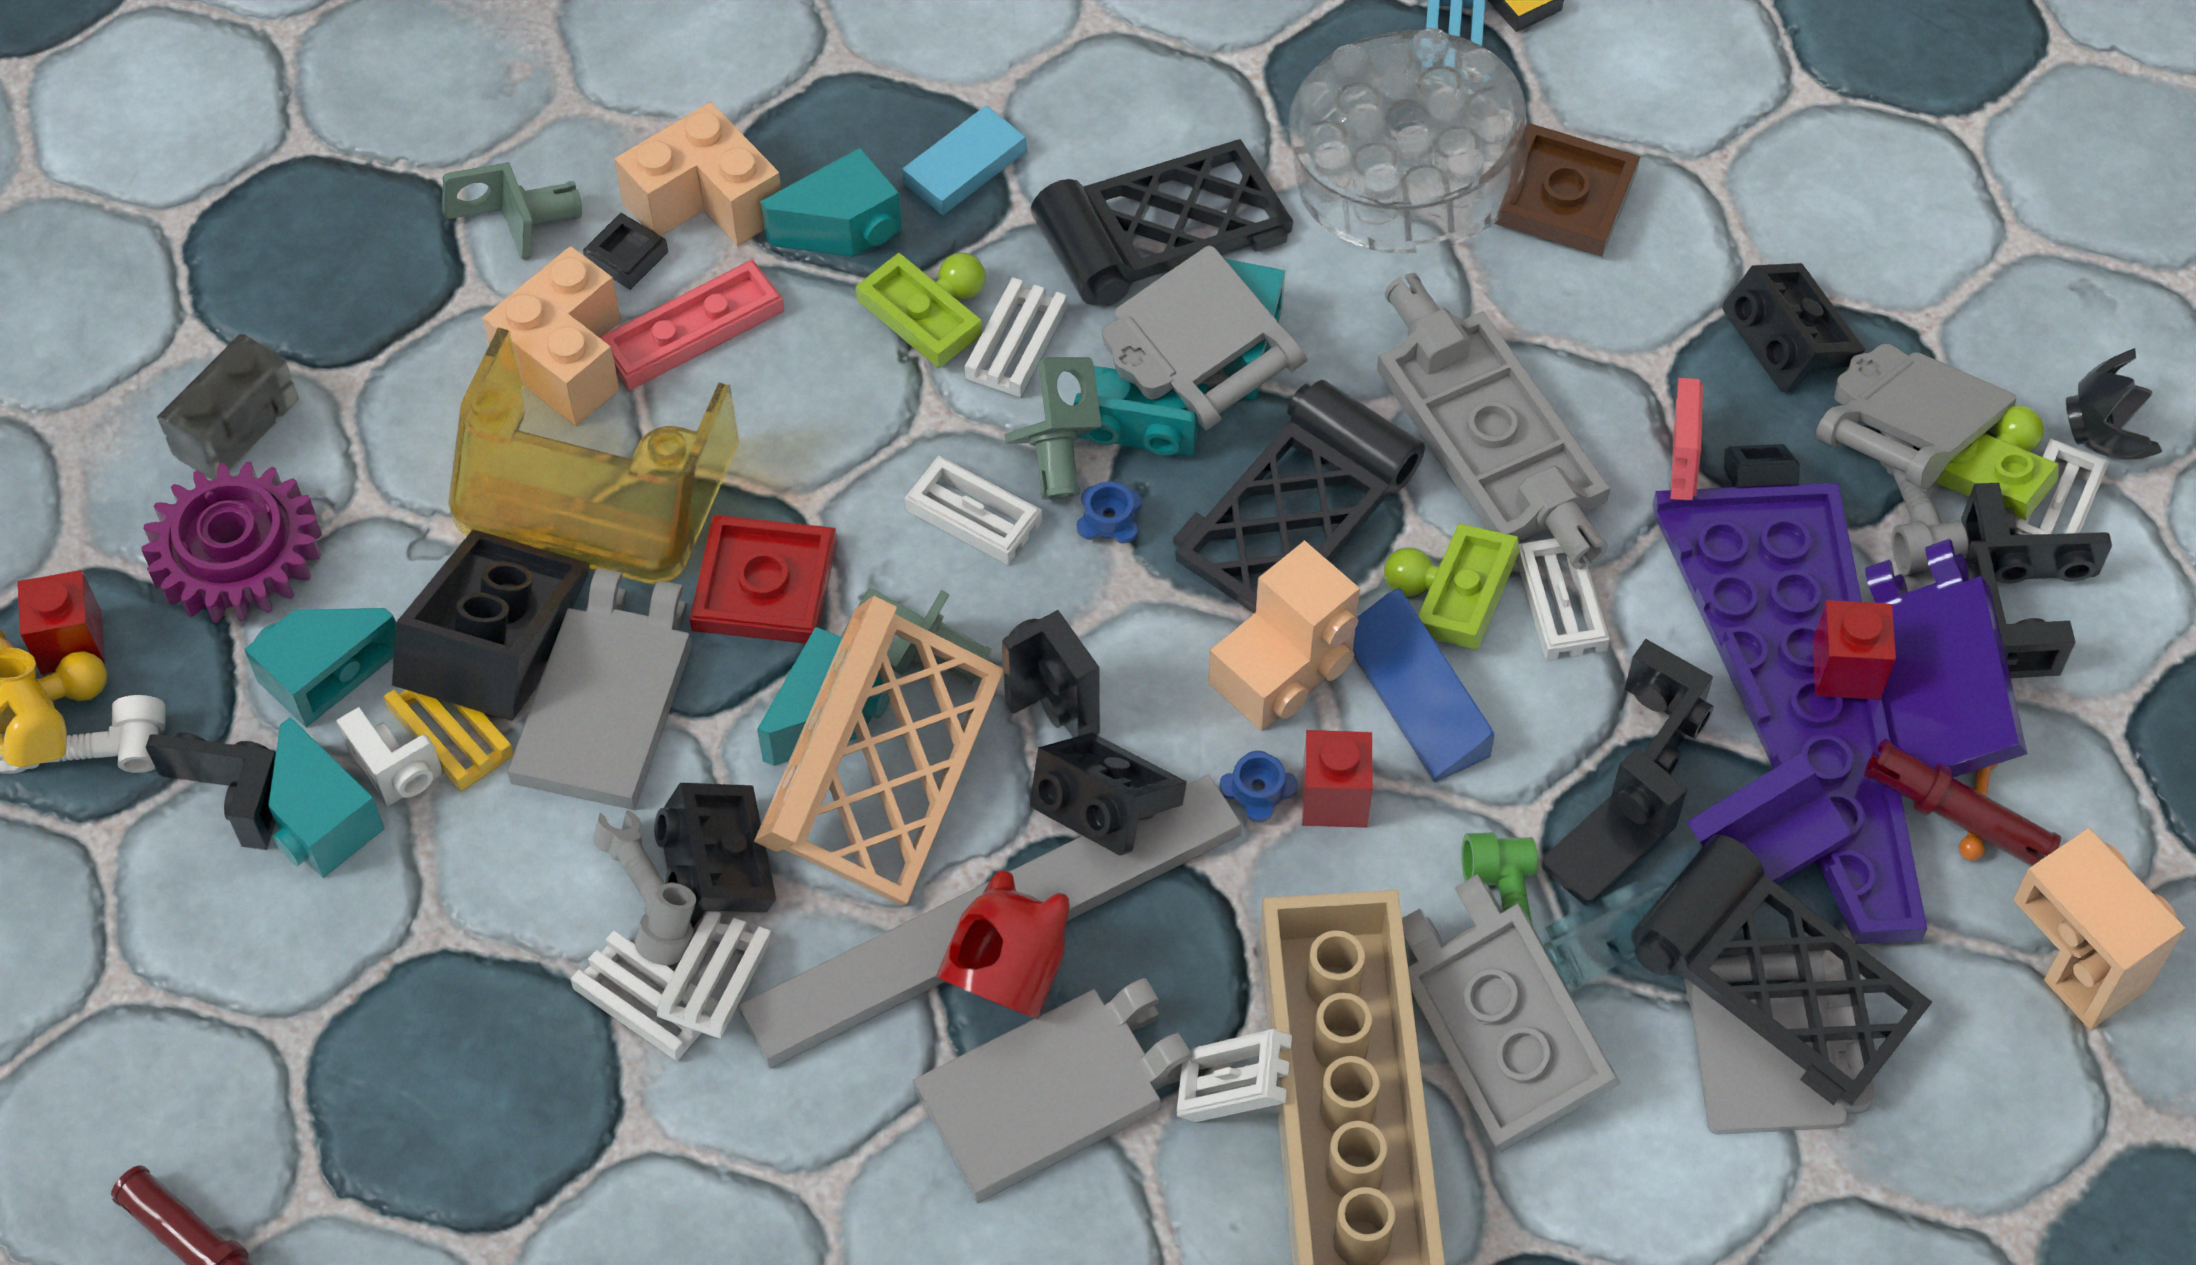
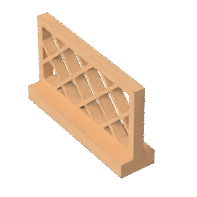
(830, 727)

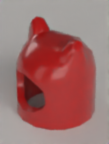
(1008, 946)

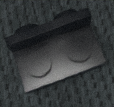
(1789, 323)
(1052, 666)
(1101, 789)
(712, 848)

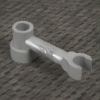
(1927, 529)
(666, 924)

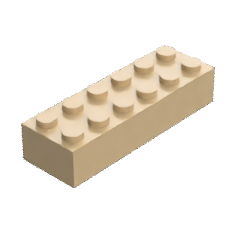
(1354, 1084)

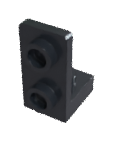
(2034, 556)
(2031, 644)
(1671, 686)
(242, 767)
(1619, 832)

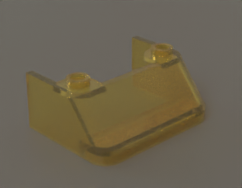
(580, 501)

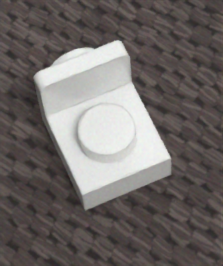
(389, 768)

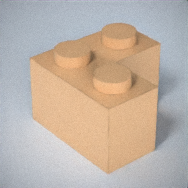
(696, 168)
(557, 332)
(1291, 642)
(2102, 921)

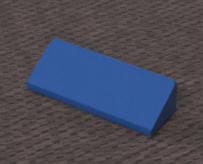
(1420, 688)

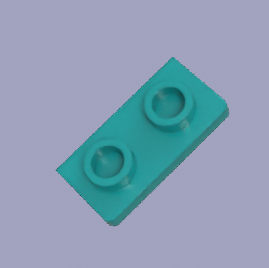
(1139, 422)

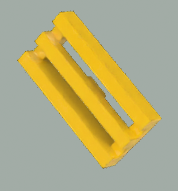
(483, 764)

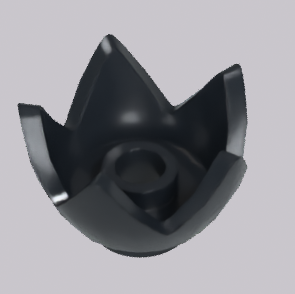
(2105, 406)

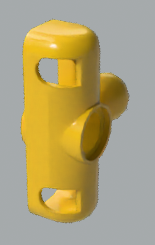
(28, 718)

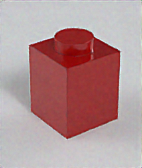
(59, 618)
(1853, 649)
(1337, 778)

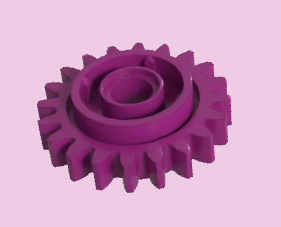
(271, 531)

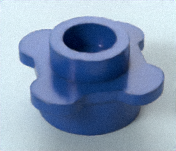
(1109, 498)
(1258, 768)

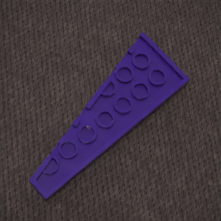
(1760, 579)

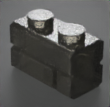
(228, 406)

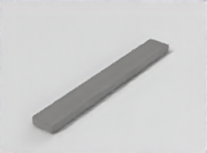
(907, 958)

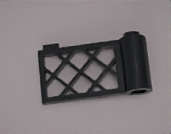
(1092, 236)
(1336, 434)
(1697, 925)

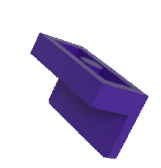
(1778, 818)

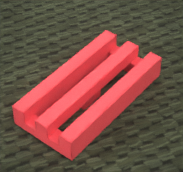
(1686, 439)

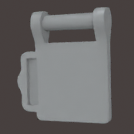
(1191, 329)
(1914, 402)
(1750, 1081)

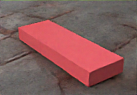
(692, 324)

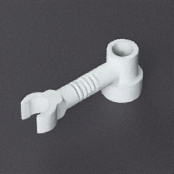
(132, 723)

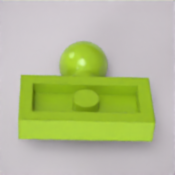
(927, 310)
(2007, 461)
(1463, 586)

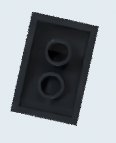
(486, 624)

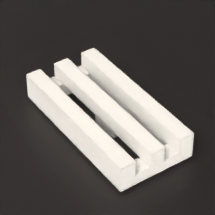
(1032, 301)
(2075, 458)
(968, 518)
(1572, 639)
(730, 937)
(604, 964)
(1264, 1073)

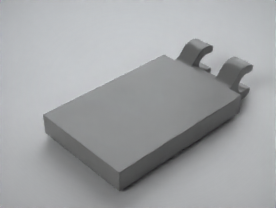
(604, 696)
(1505, 1018)
(1050, 1088)

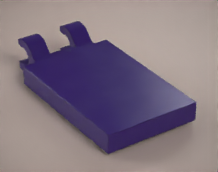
(1950, 675)

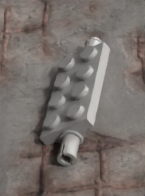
(1491, 425)

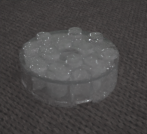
(1409, 140)

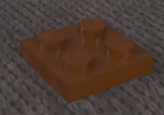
(1571, 190)

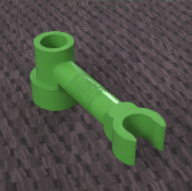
(1502, 864)

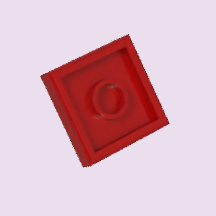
(763, 579)

